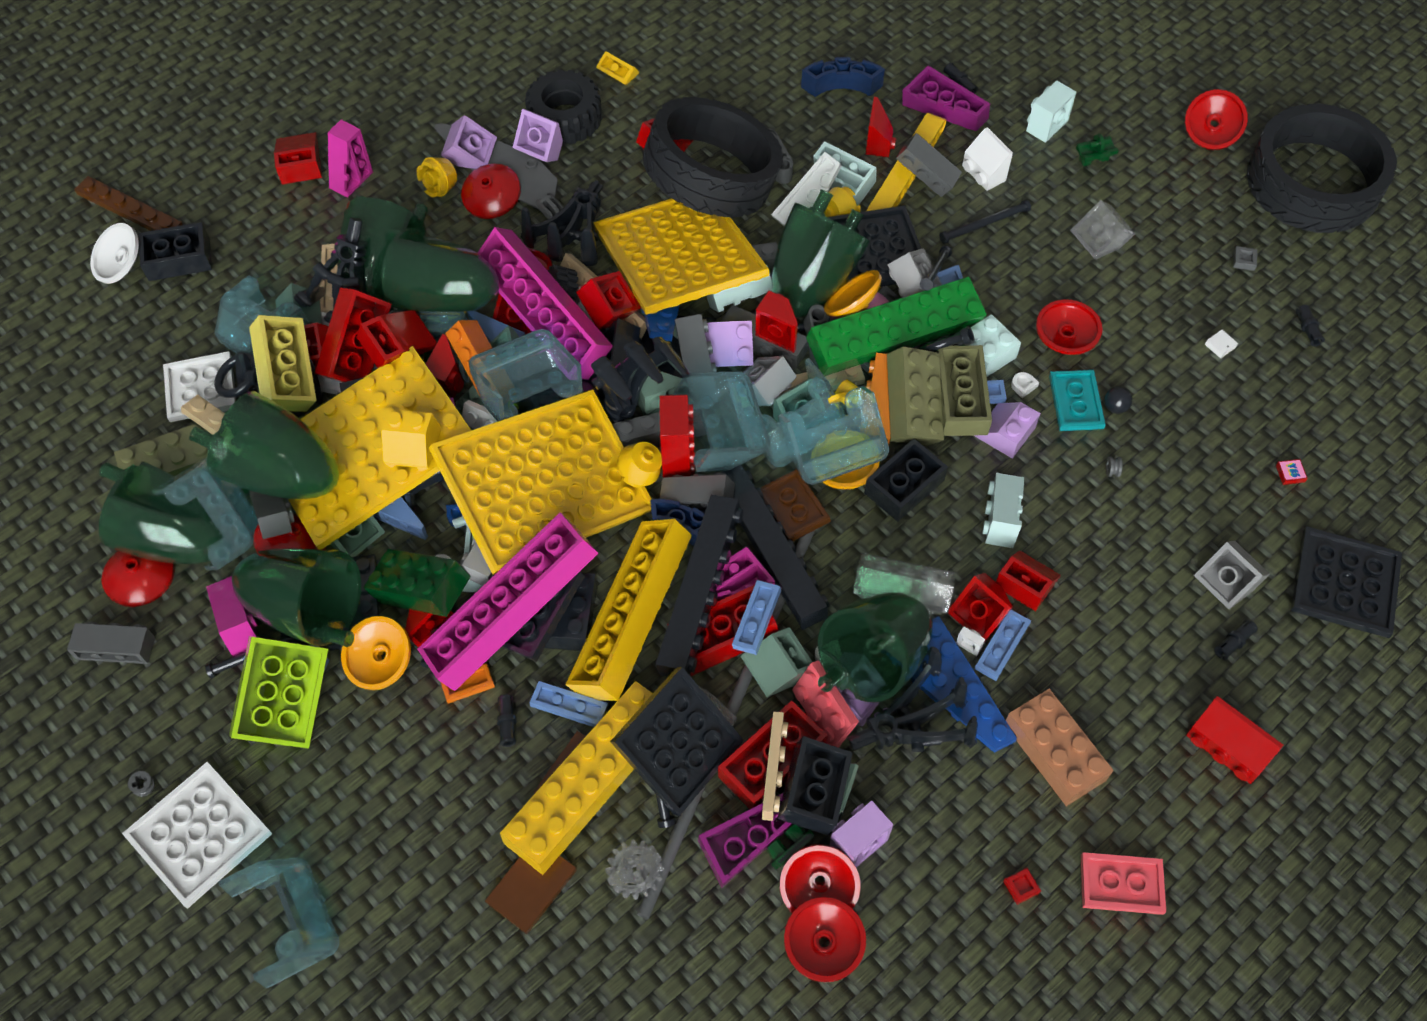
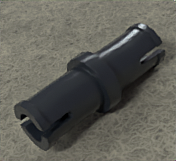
(959, 77)
(1310, 325)
(1235, 639)
(506, 720)

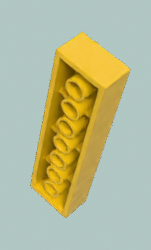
(629, 610)
(575, 789)

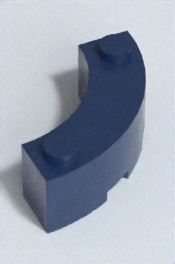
(842, 74)
(669, 509)

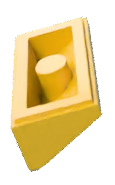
(617, 68)

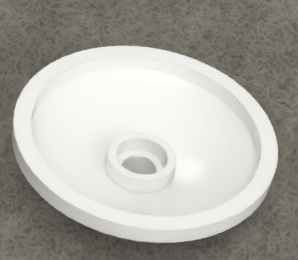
(114, 253)

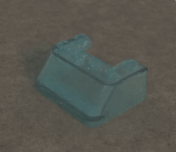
(239, 310)
(522, 370)
(729, 418)
(838, 443)
(223, 504)

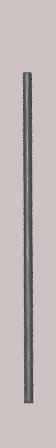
(685, 818)

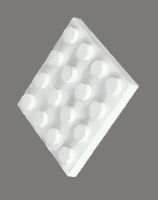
(197, 834)

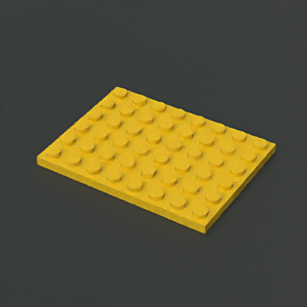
(678, 253)
(352, 431)
(533, 467)

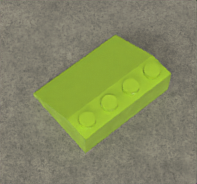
(278, 692)

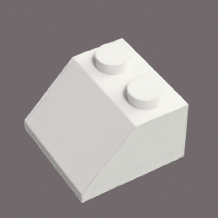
(988, 160)

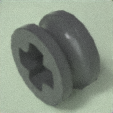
(1114, 466)
(133, 783)

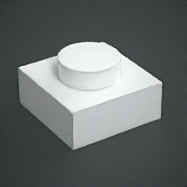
(970, 640)

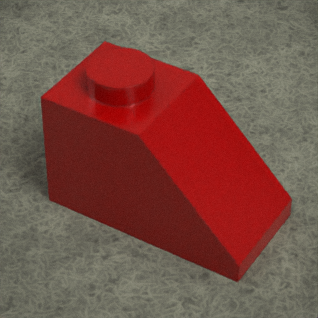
(421, 623)

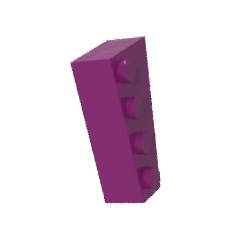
(943, 97)
(740, 841)

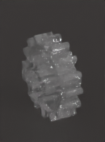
(624, 874)

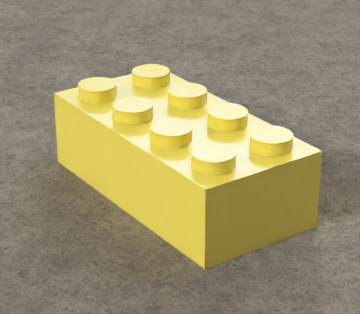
(283, 361)

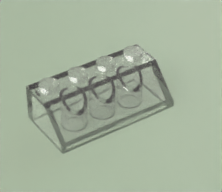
(883, 574)

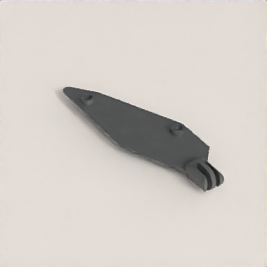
(536, 181)

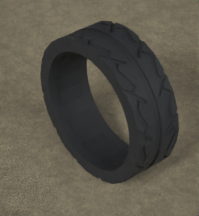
(1335, 129)
(702, 186)

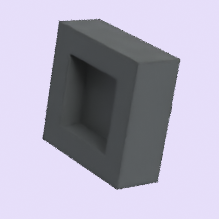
(1245, 258)

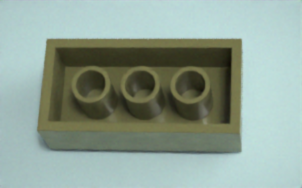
(964, 391)
(915, 396)
(169, 452)

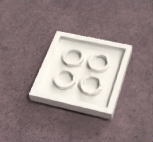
(193, 377)

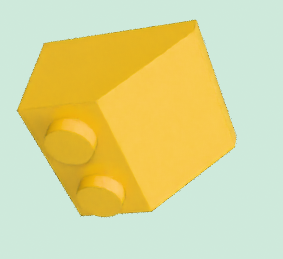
(408, 438)

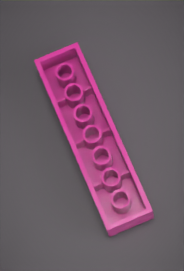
(541, 299)
(507, 602)

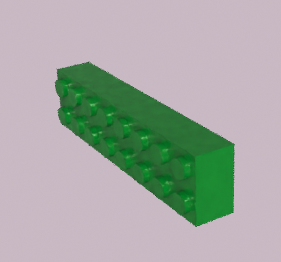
(895, 325)

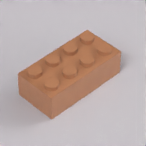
(1058, 747)

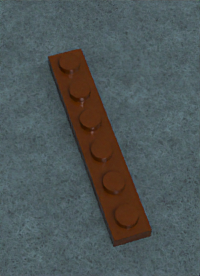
(125, 205)

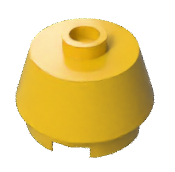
(437, 176)
(841, 202)
(640, 464)

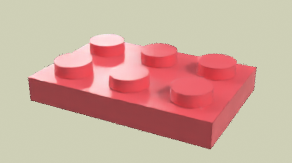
(825, 708)
(1123, 883)

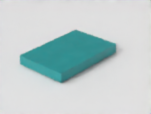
(1077, 400)

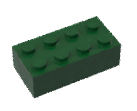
(417, 582)

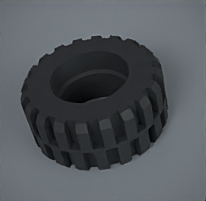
(569, 89)

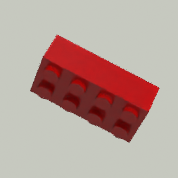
(342, 353)
(676, 435)
(722, 629)
(747, 767)

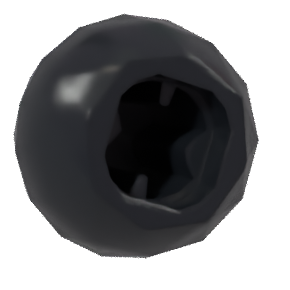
(1118, 399)

